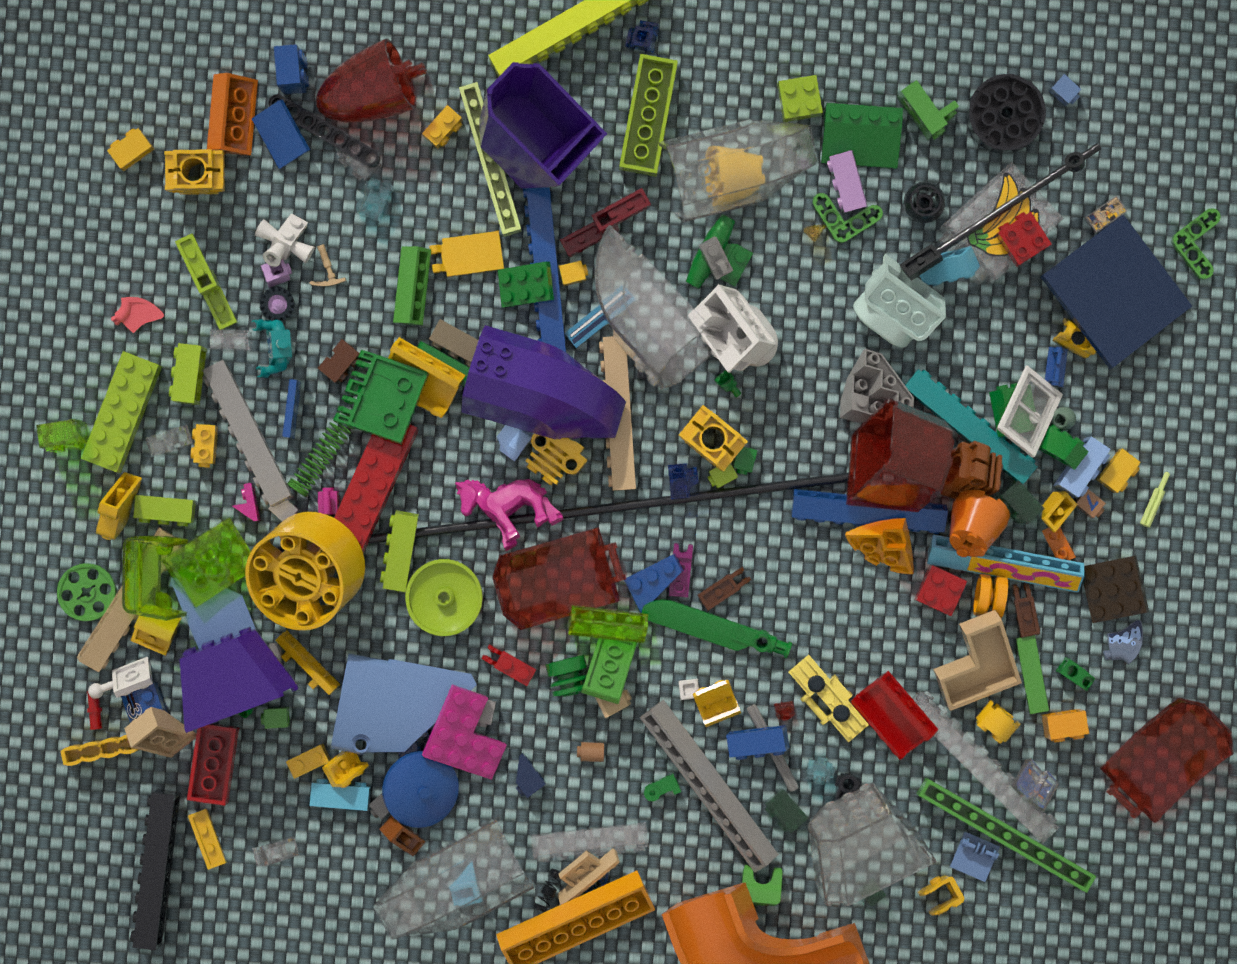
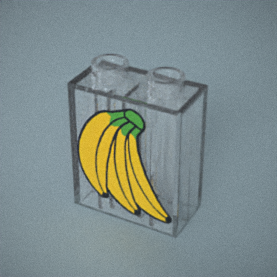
(988, 250)

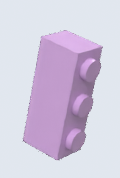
(847, 181)

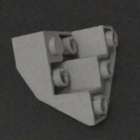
(870, 386)

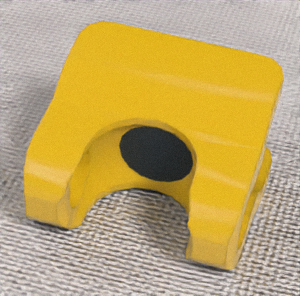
(1074, 340)

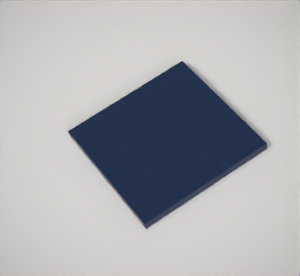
(1116, 291)

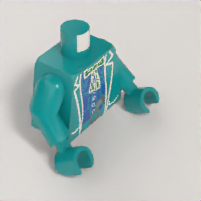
(278, 346)

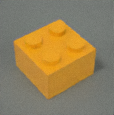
(1065, 724)

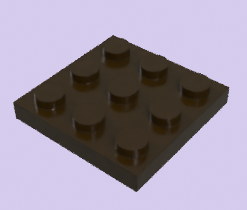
(1114, 589)

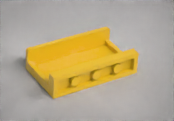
(442, 379)

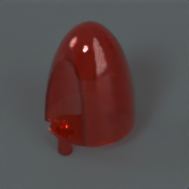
(370, 86)

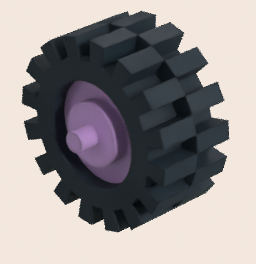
(277, 303)

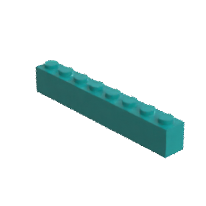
(967, 425)

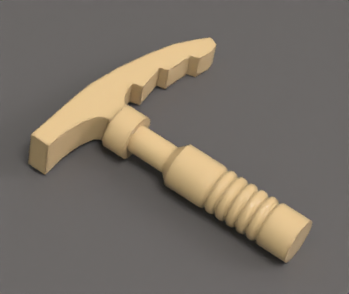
(327, 264)

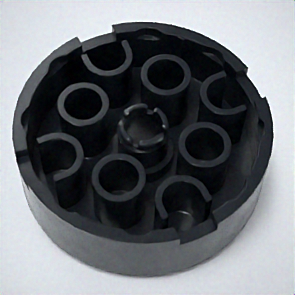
(993, 129)

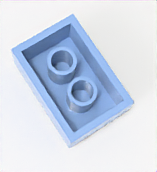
(1076, 480)

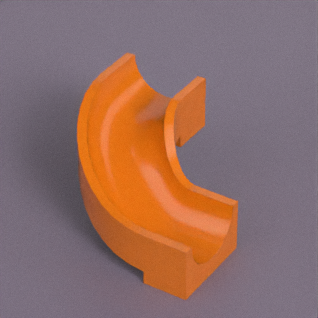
(724, 931)

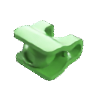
(763, 894)

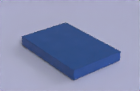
(280, 134)
(291, 409)

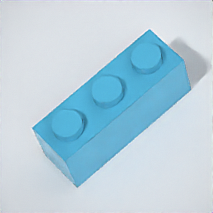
(955, 265)
(351, 797)

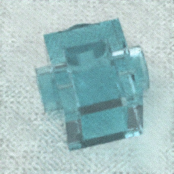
(819, 770)

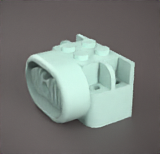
(899, 307)

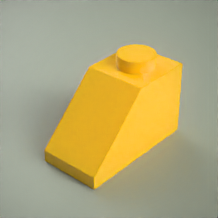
(1057, 509)

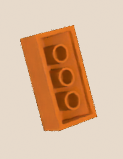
(232, 114)

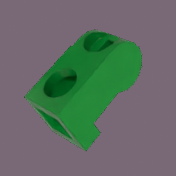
(1075, 674)
(659, 787)

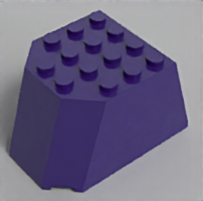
(535, 127)
(230, 678)

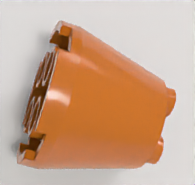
(976, 522)

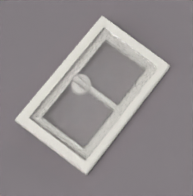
(1029, 411)

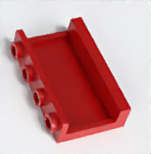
(894, 715)

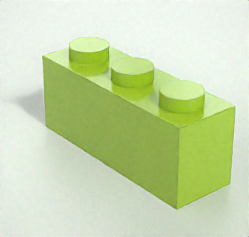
(164, 510)

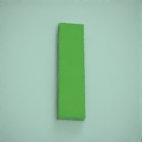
(1032, 674)

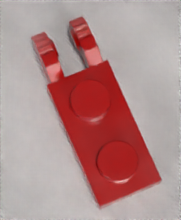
(511, 666)

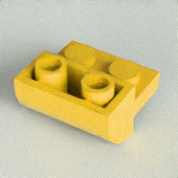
(155, 633)

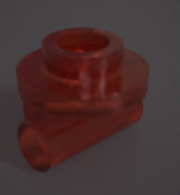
(784, 710)

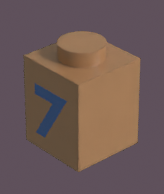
(1090, 504)

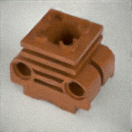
(973, 470)

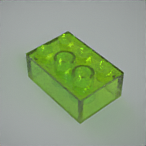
(62, 435)

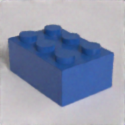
(290, 69)

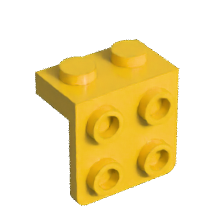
(716, 702)

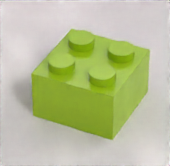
(799, 98)

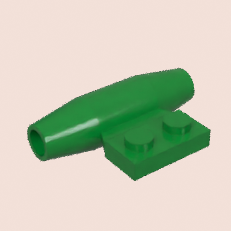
(736, 255)

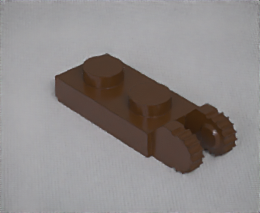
(722, 589)
(1025, 612)

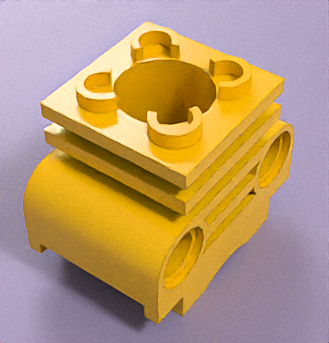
(179, 164)
(732, 440)
(554, 457)

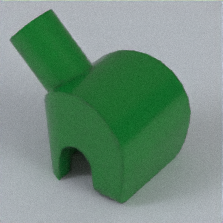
(728, 383)

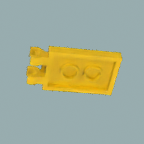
(469, 254)

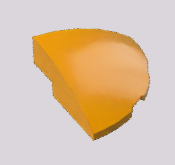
(885, 543)

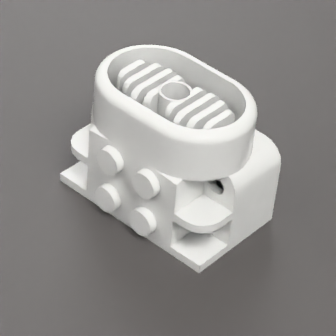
(736, 330)

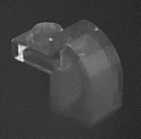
(169, 441)
(275, 851)

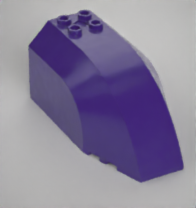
(538, 389)

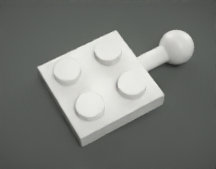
(125, 679)

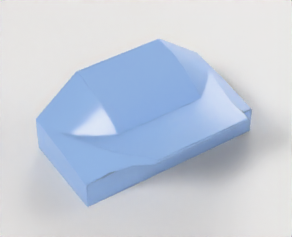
(513, 441)

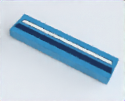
(586, 327)

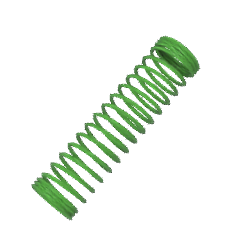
(295, 484)

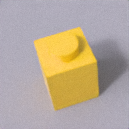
(573, 273)

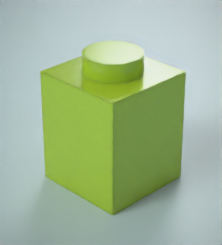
(721, 478)

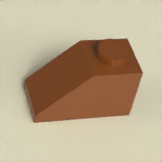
(402, 836)

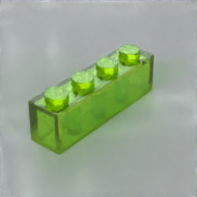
(607, 624)

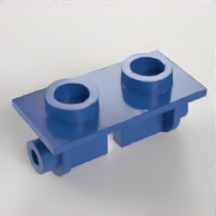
(1056, 366)

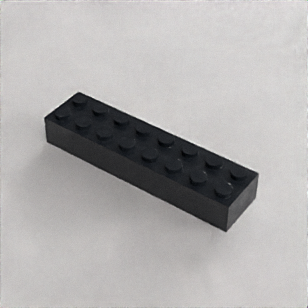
(156, 869)

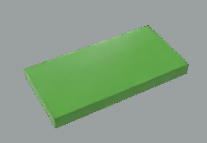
(609, 669)

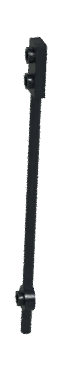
(931, 256)

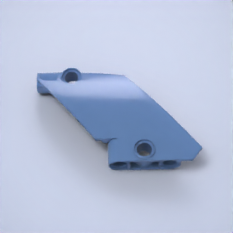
(217, 616)

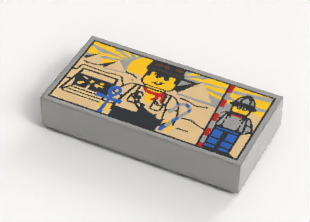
(1106, 214)

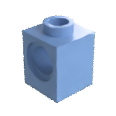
(1065, 91)

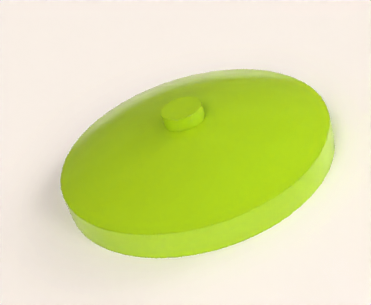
(444, 597)

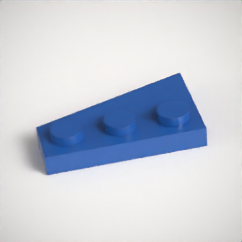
(653, 580)

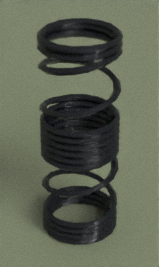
(548, 891)

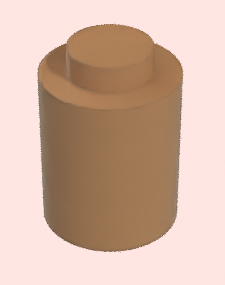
(591, 752)

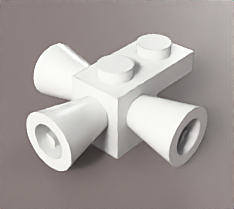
(284, 240)

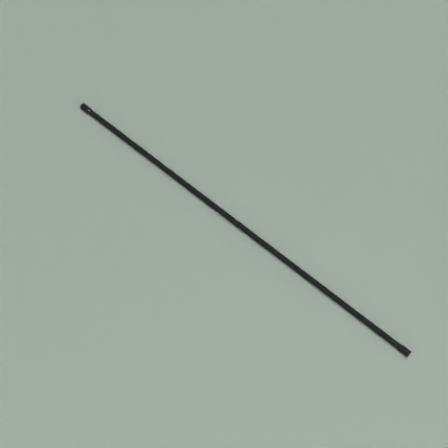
(626, 505)

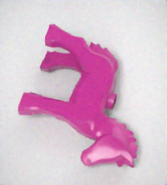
(505, 502)

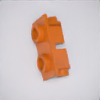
(1058, 544)

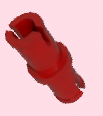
(94, 712)

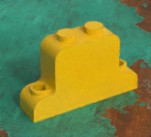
(116, 506)

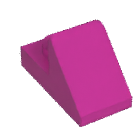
(250, 508)

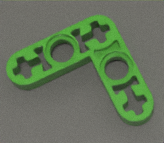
(840, 224)
(1190, 237)

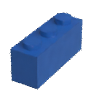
(757, 742)

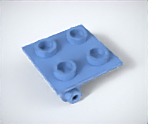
(975, 856)

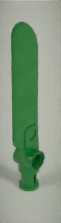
(712, 627)

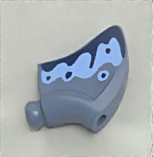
(1125, 643)

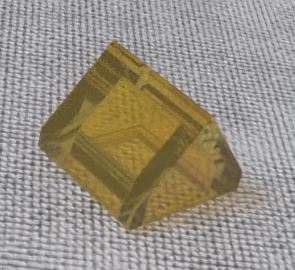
(814, 231)

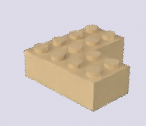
(987, 667)

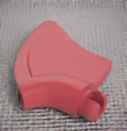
(136, 312)

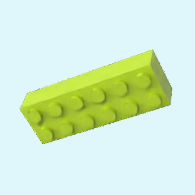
(648, 115)
(121, 412)

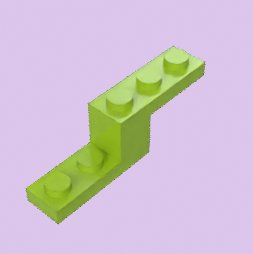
(206, 281)

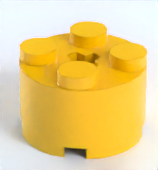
(997, 721)

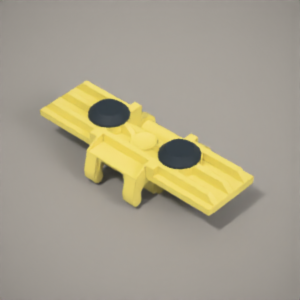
(834, 695)

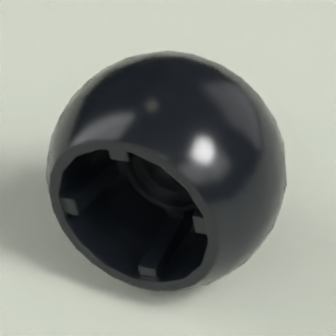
(915, 212)

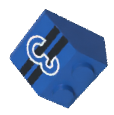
(142, 699)

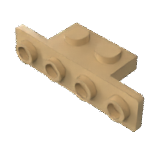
(584, 873)

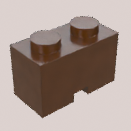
(339, 364)

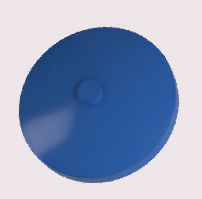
(419, 790)

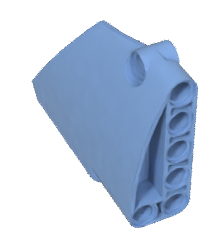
(390, 703)

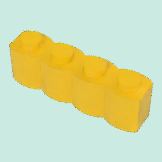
(96, 750)

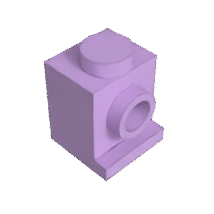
(270, 271)

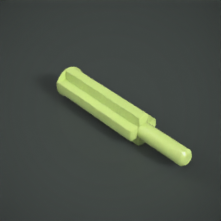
(1154, 502)

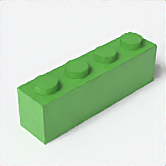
(412, 285)

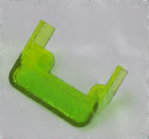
(143, 577)

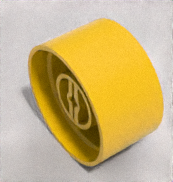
(292, 581)

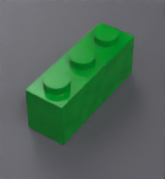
(1063, 447)

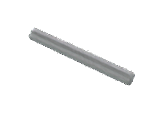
(779, 759)

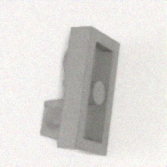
(715, 257)

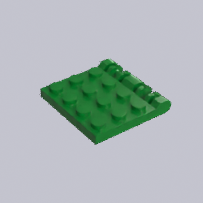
(383, 398)

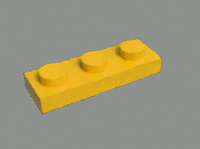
(207, 839)

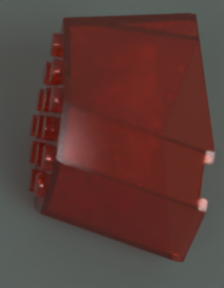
(899, 459)

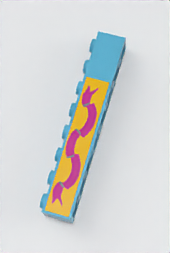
(1010, 564)

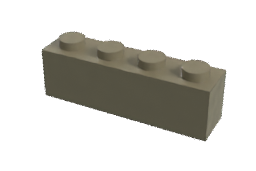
(454, 340)

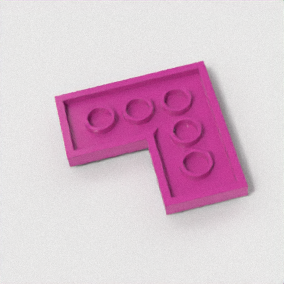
(454, 737)

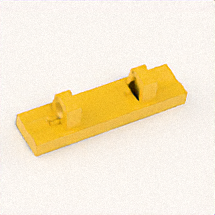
(307, 662)

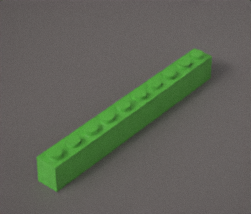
(1006, 835)

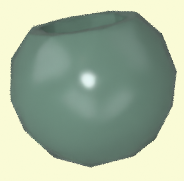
(1064, 418)

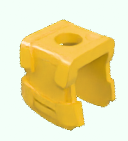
(957, 896)

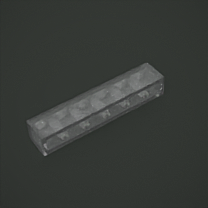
(594, 840)

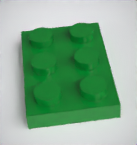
(525, 284)

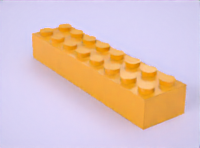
(576, 921)

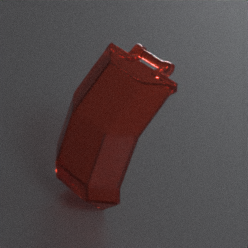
(551, 577)
(1167, 757)

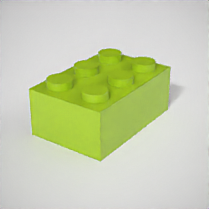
(188, 374)

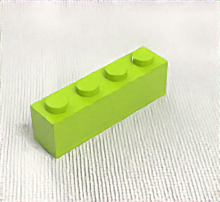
(400, 551)

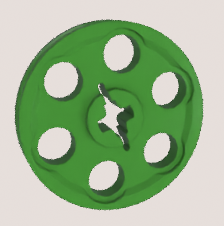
(77, 590)

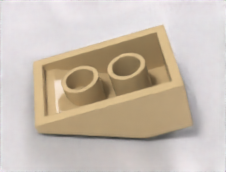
(158, 733)

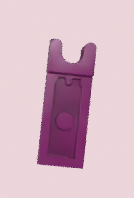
(680, 585)

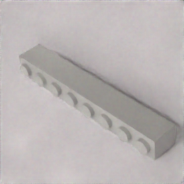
(248, 434)

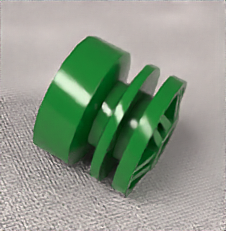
(568, 675)

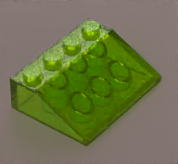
(209, 562)

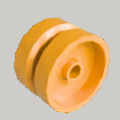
(990, 595)

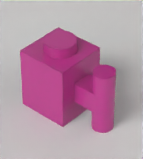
(328, 501)

